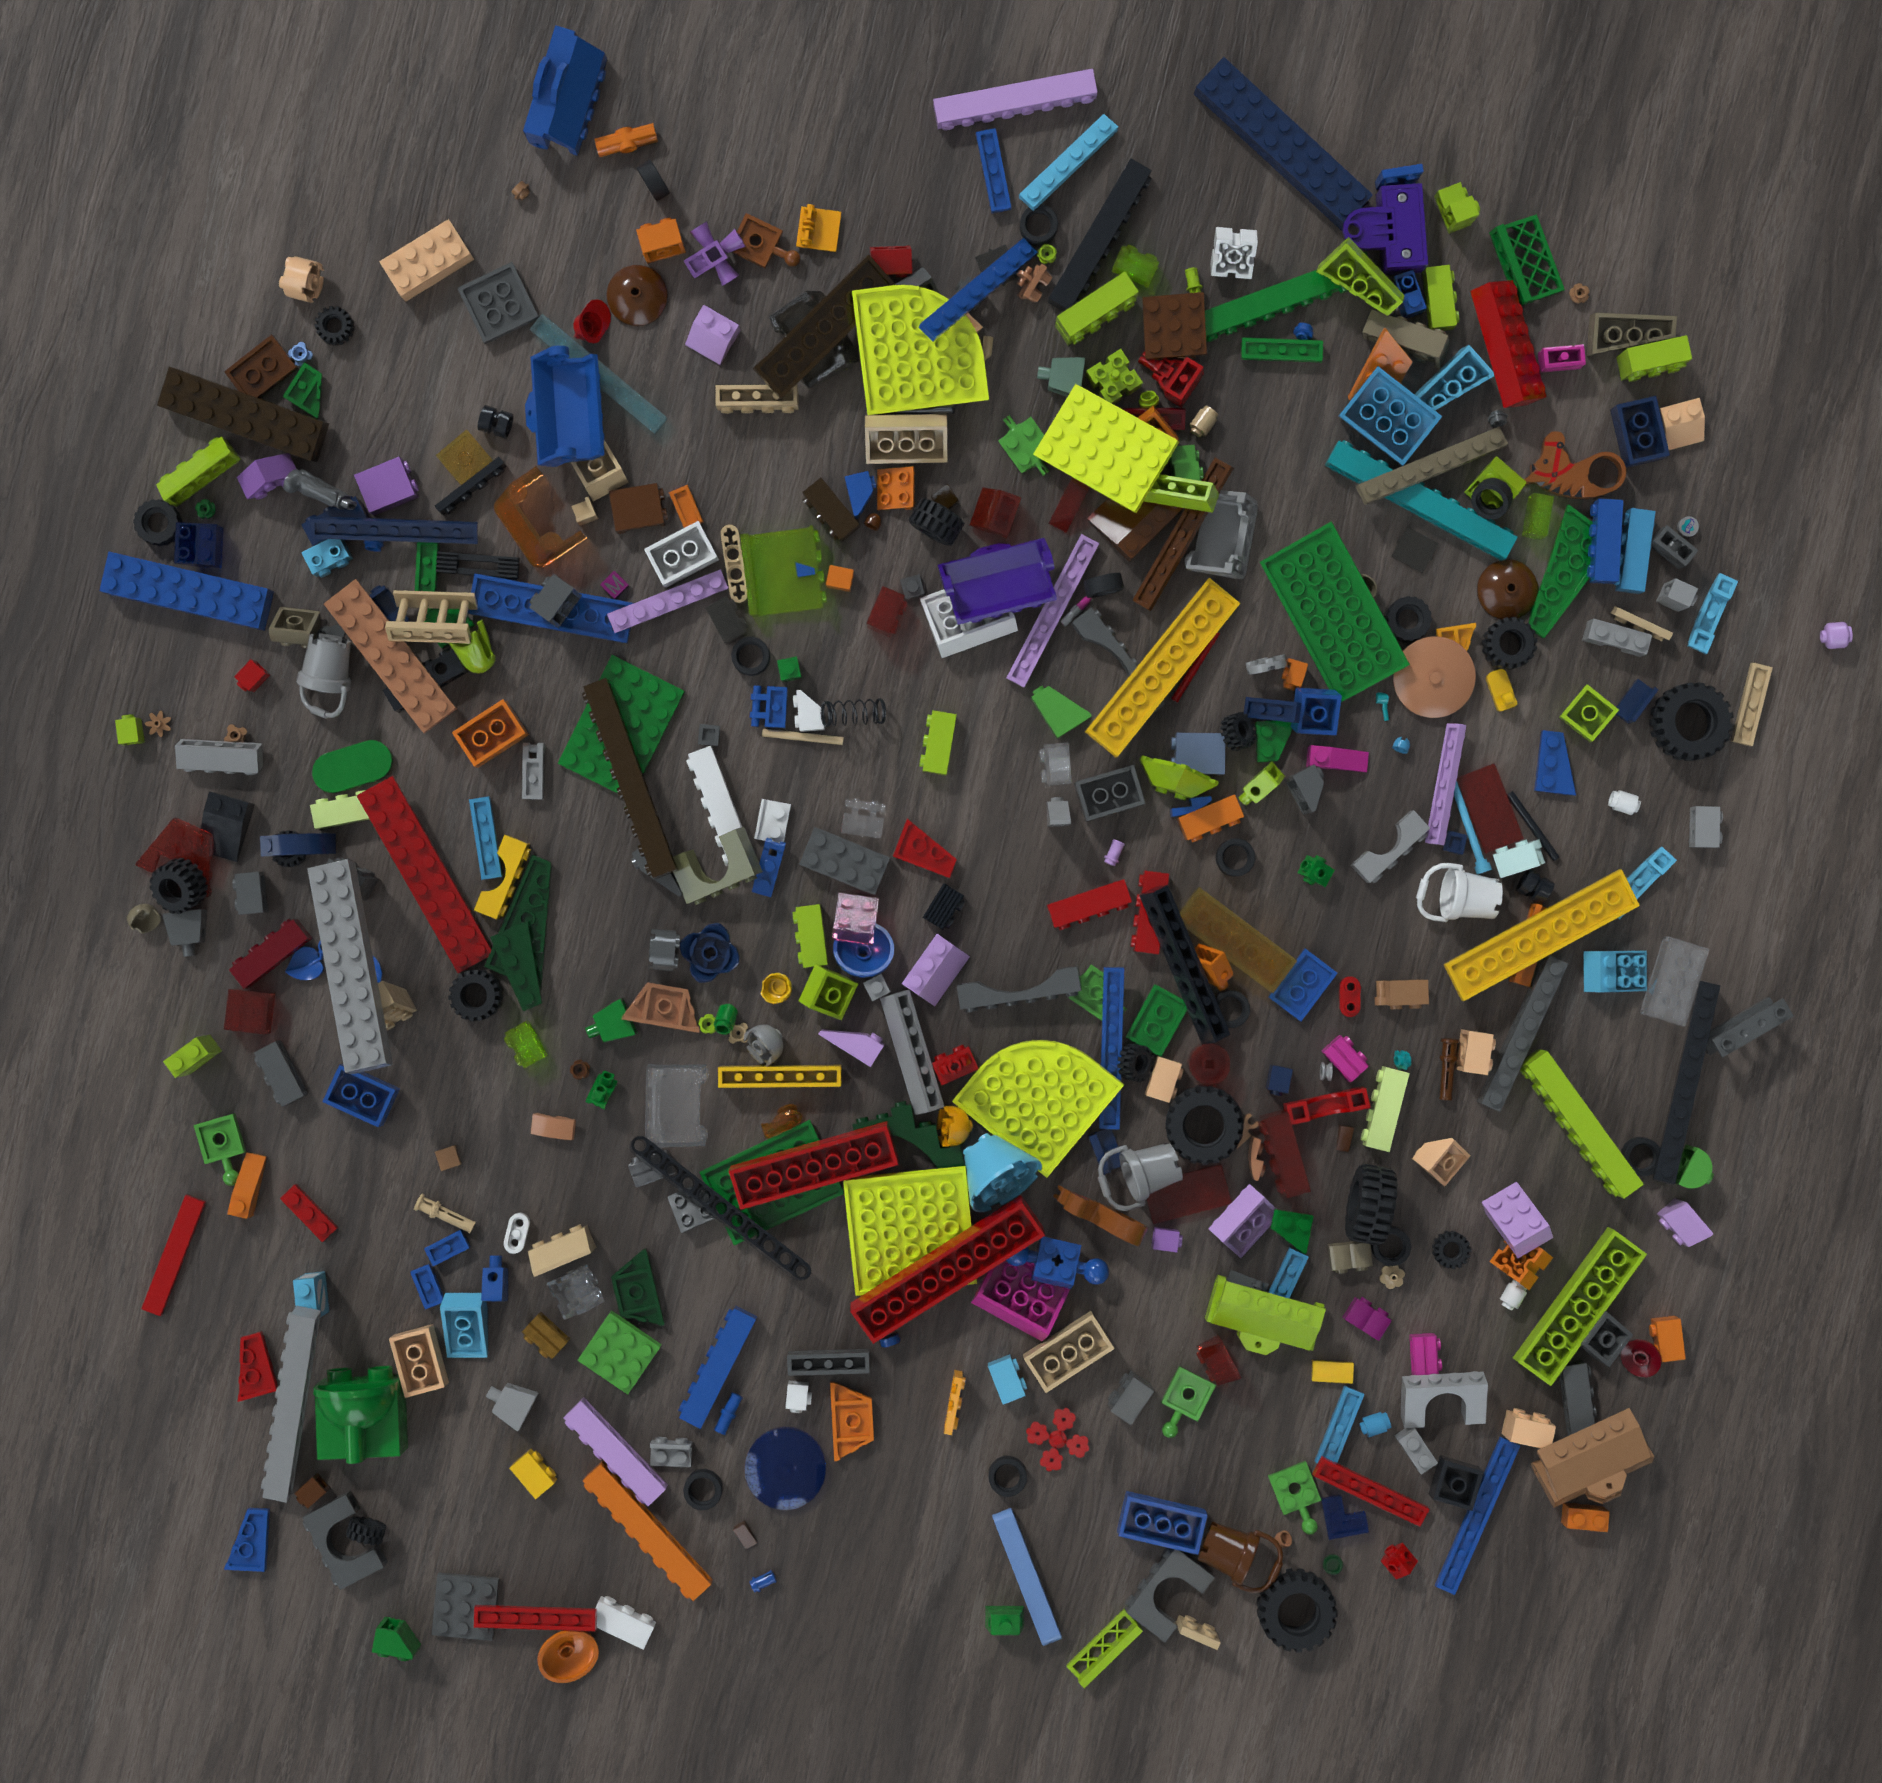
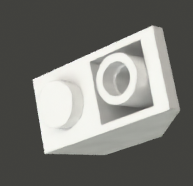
(808, 713)

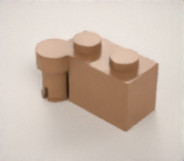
(1402, 992)

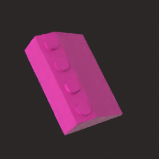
(1019, 1300)

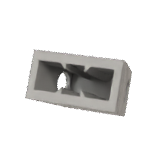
(512, 1404)

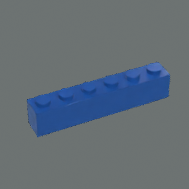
(717, 1367)

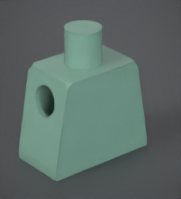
(1063, 374)

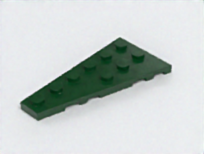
(529, 905)

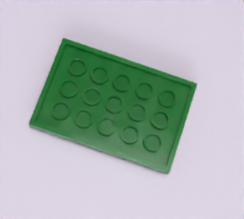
(646, 710)
(777, 1211)

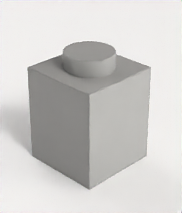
(877, 987)

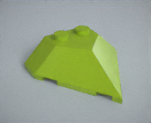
(1175, 778)

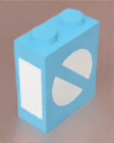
(311, 1291)

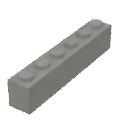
(912, 1052)

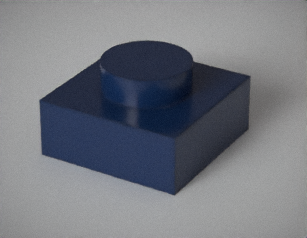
(1455, 842)

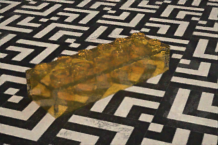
(1240, 942)

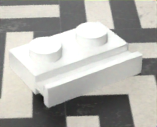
(772, 820)

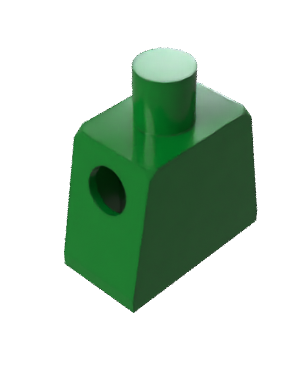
(609, 1023)
(1004, 1620)

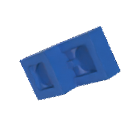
(1195, 804)

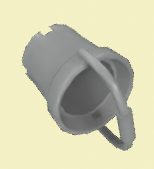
(326, 671)
(1143, 1172)

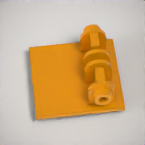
(818, 228)

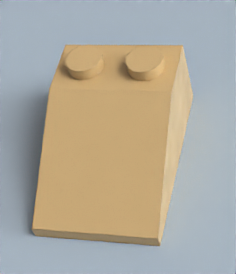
(600, 474)

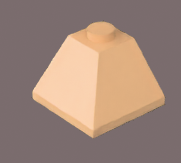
(1441, 1159)

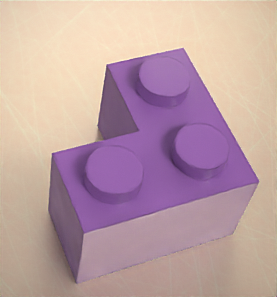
(265, 475)

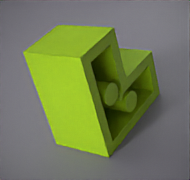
(1456, 207)

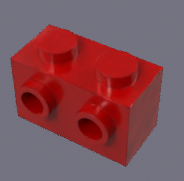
(893, 259)

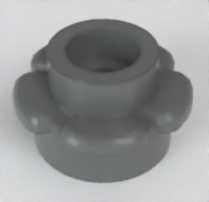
(1497, 418)

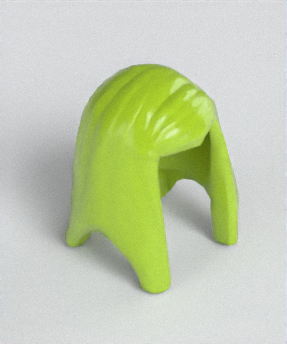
(477, 655)

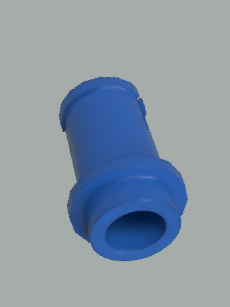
(762, 1581)

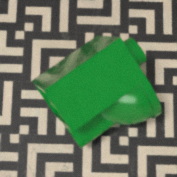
(360, 1415)

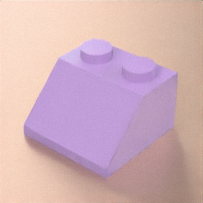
(712, 334)
(1684, 1223)

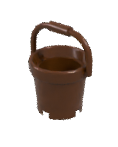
(1234, 1552)

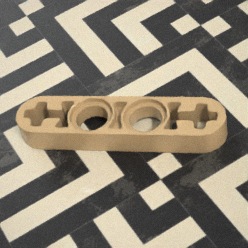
(734, 564)

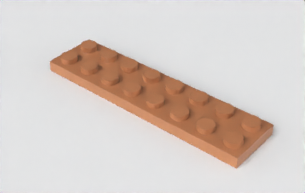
(390, 659)

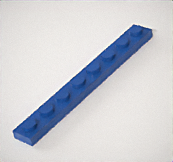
(978, 289)
(1112, 1038)
(1476, 1520)

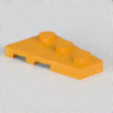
(954, 1402)

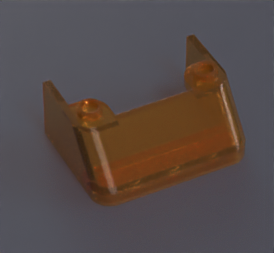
(537, 549)

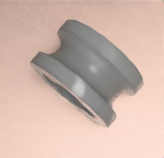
(1326, 1071)

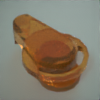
(783, 1121)

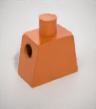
(1215, 966)

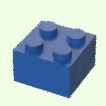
(1318, 711)

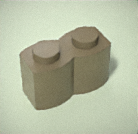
(1349, 1255)

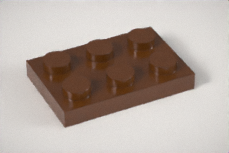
(261, 368)

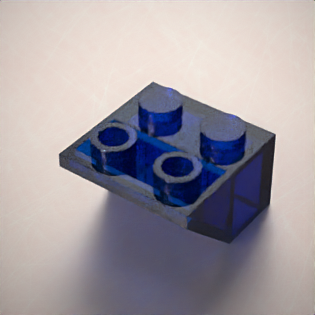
(198, 545)

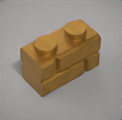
(545, 1335)

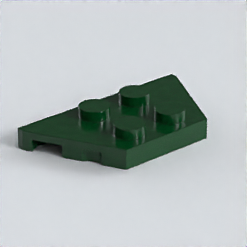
(637, 1290)

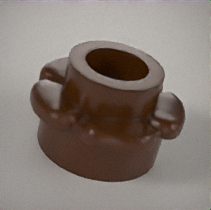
(575, 1072)

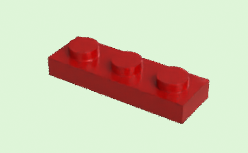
(309, 1212)

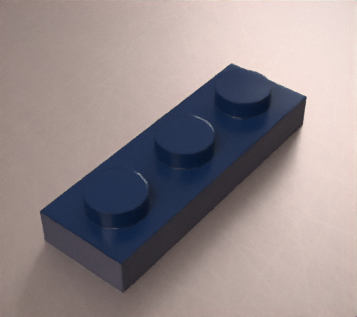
(1272, 709)

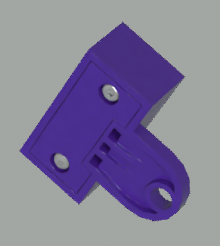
(1393, 228)

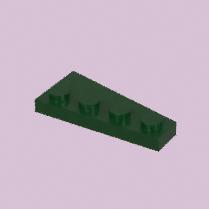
(518, 961)

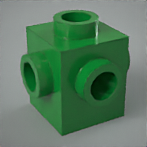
(1315, 871)

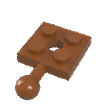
(763, 252)

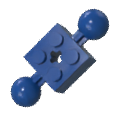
(1045, 1271)

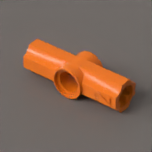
(626, 140)

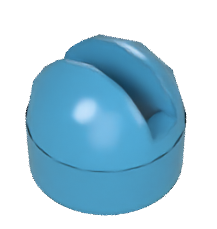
(1401, 746)

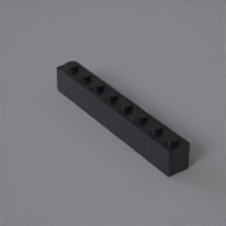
(1100, 235)

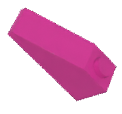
(1337, 758)

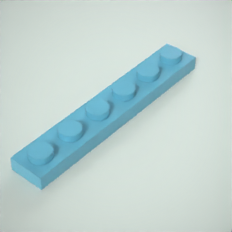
(1068, 162)

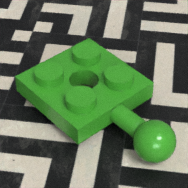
(213, 1151)
(1190, 1407)
(1290, 1501)

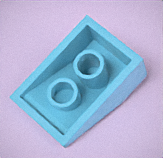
(465, 1325)

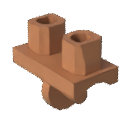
(1037, 275)

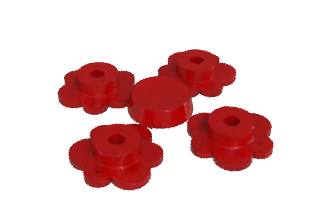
(1057, 1439)

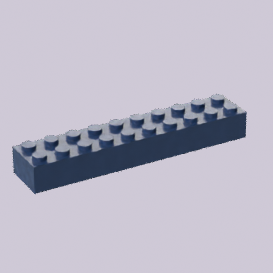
(1281, 142)

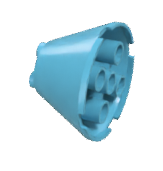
(997, 1172)

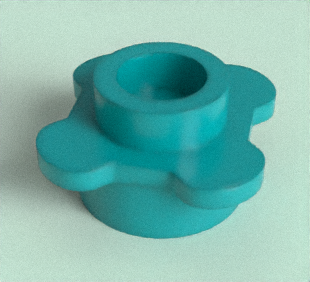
(1402, 1060)

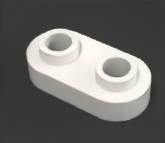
(516, 1232)

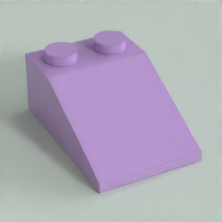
(860, 1045)

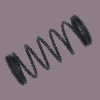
(831, 710)

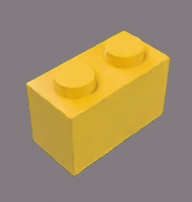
(533, 1473)

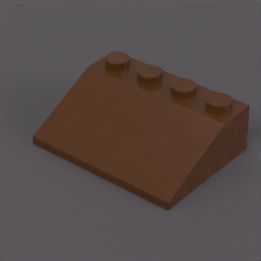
(1129, 530)

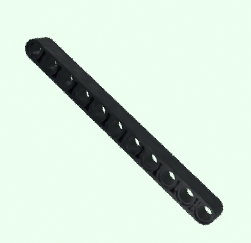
(730, 1210)

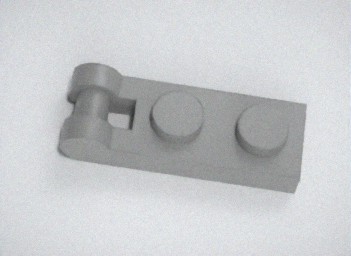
(533, 772)

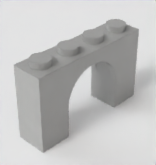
(1420, 1389)

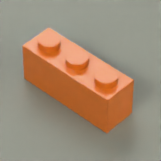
(1210, 818)

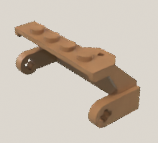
(1593, 1460)

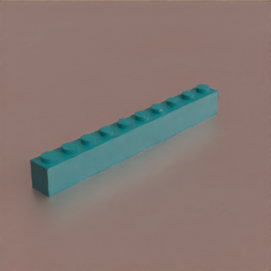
(1426, 503)

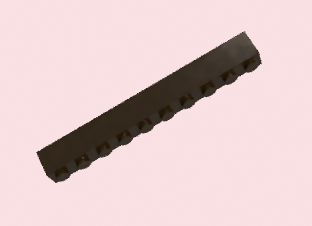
(630, 779)

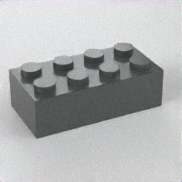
(844, 861)

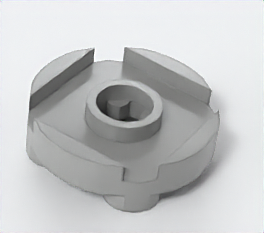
(1266, 664)

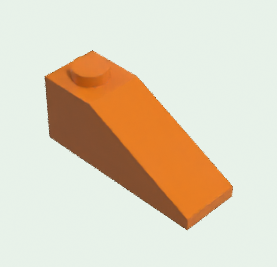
(247, 1186)

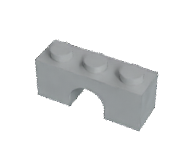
(1609, 634)

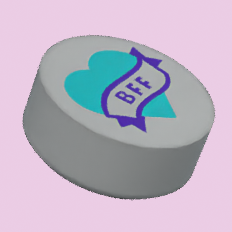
(1687, 526)

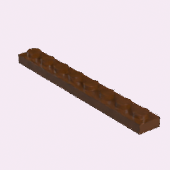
(1178, 541)

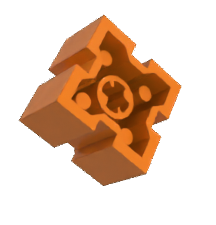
(1522, 1268)

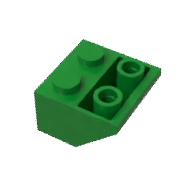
(395, 1639)

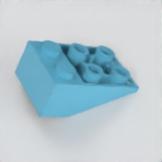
(1615, 971)

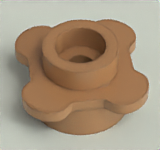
(241, 734)

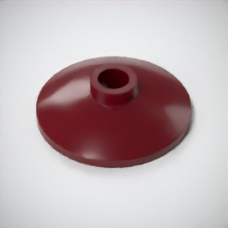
(1640, 1365)

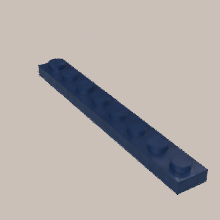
(394, 530)

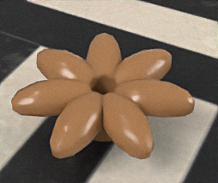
(161, 723)

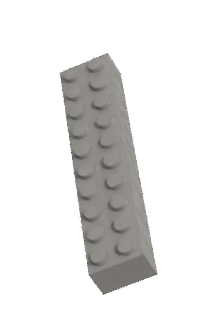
(350, 966)

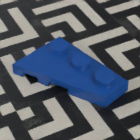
(1553, 765)
(251, 1545)

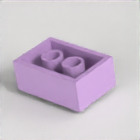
(1517, 1220)

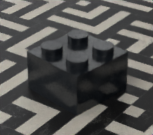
(1456, 1482)

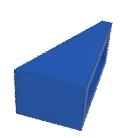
(803, 570)

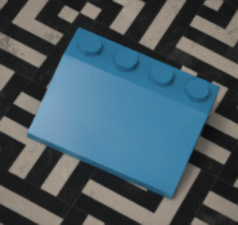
(1390, 416)

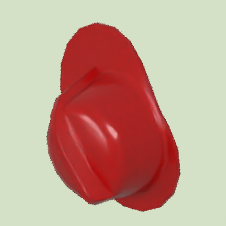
(592, 321)

